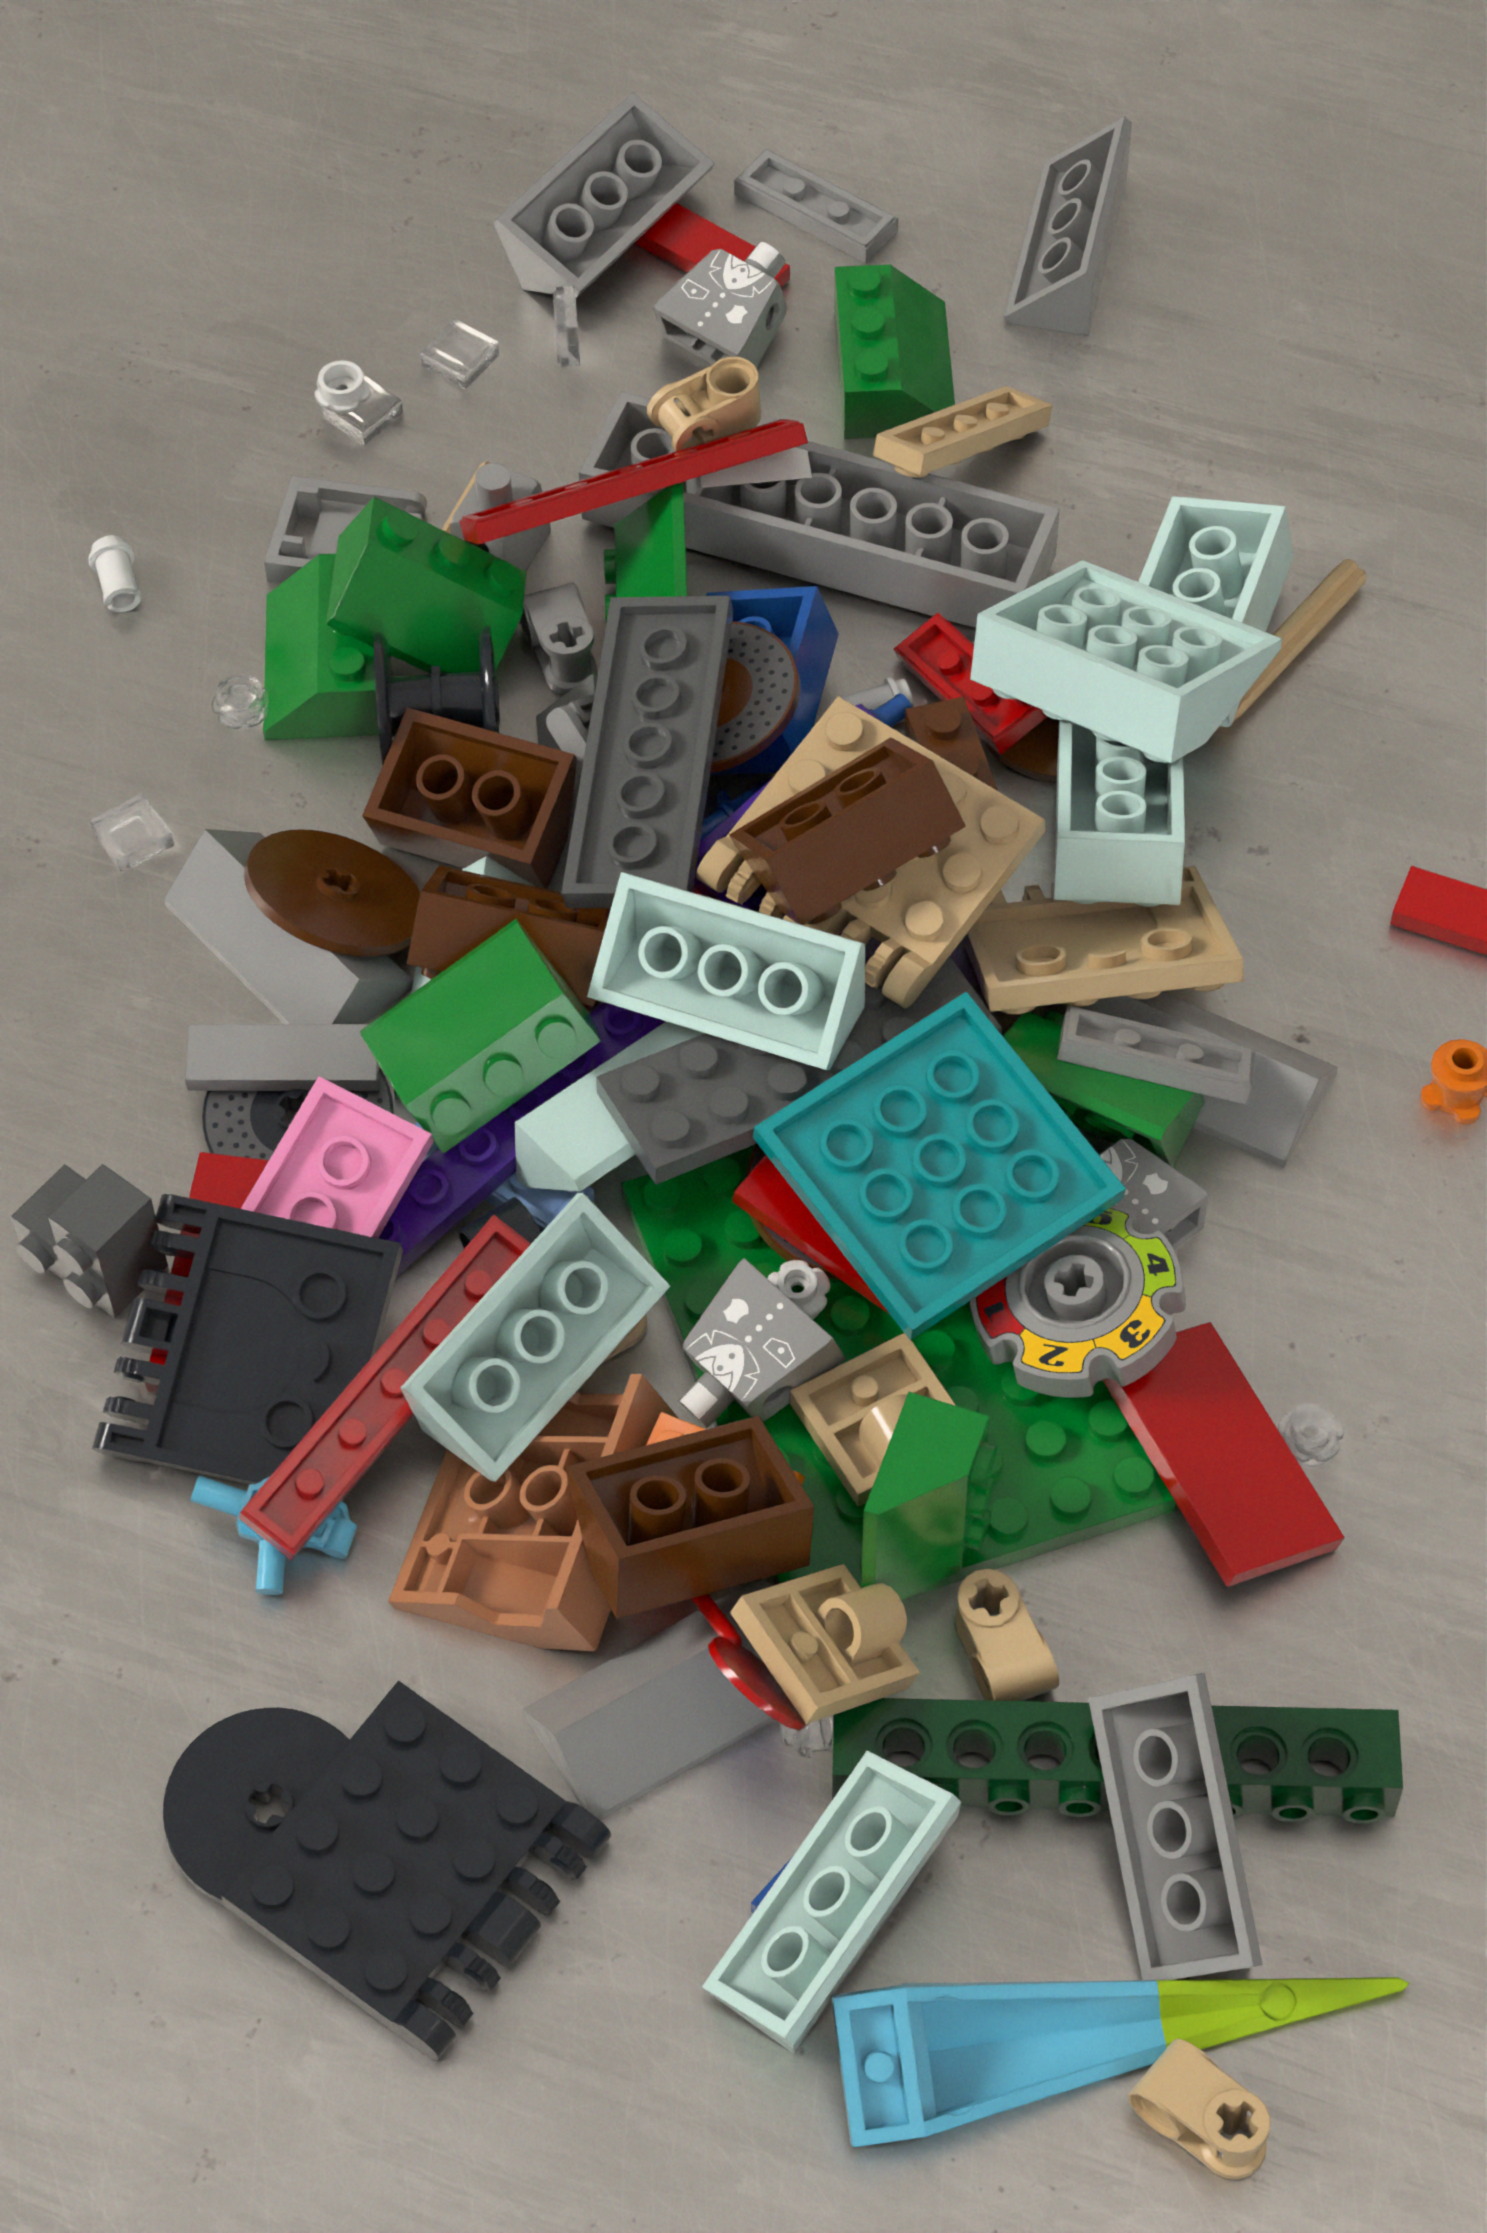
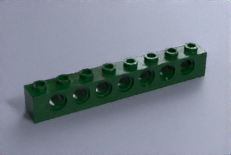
(1009, 1732)

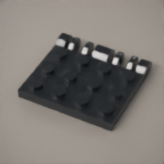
(261, 1341)
(408, 1858)

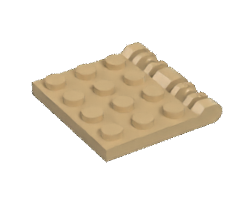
(931, 898)
(1086, 952)

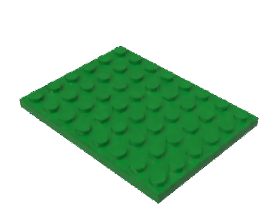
(1060, 1462)

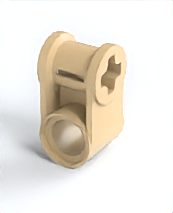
(710, 403)
(1004, 1649)
(1196, 2102)

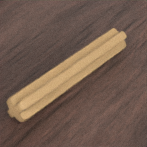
(1307, 622)

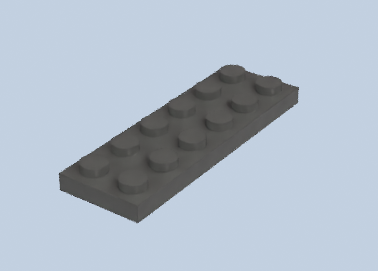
(648, 746)
(712, 1092)

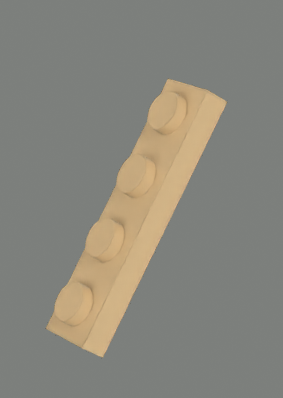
(961, 431)

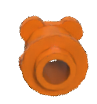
(1458, 1080)

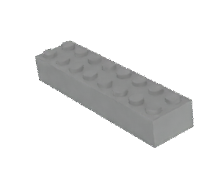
(851, 525)

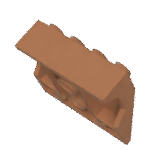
(512, 1549)

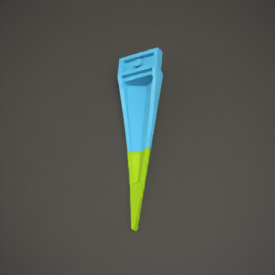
(967, 2050)

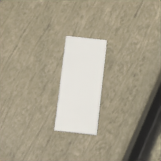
(776, 467)

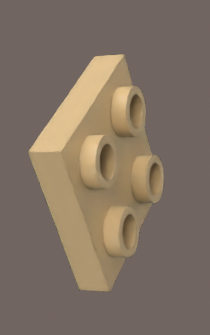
(858, 1406)
(829, 1640)

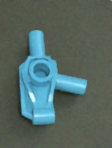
(332, 1537)

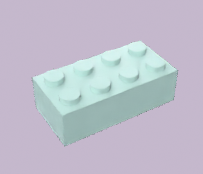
(1222, 559)
(1116, 822)

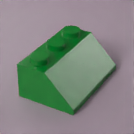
(889, 349)
(649, 550)
(422, 590)
(313, 673)
(480, 1036)
(1104, 1101)
(928, 1496)

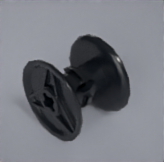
(455, 696)

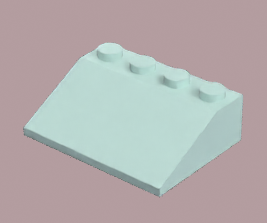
(1120, 659)

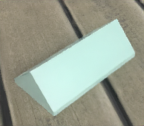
(730, 971)
(573, 1135)
(533, 1339)
(832, 1899)

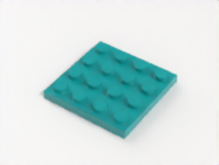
(938, 1164)

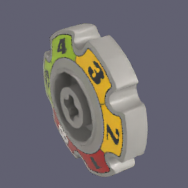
(1085, 1308)

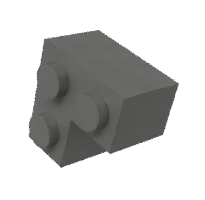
(90, 1236)

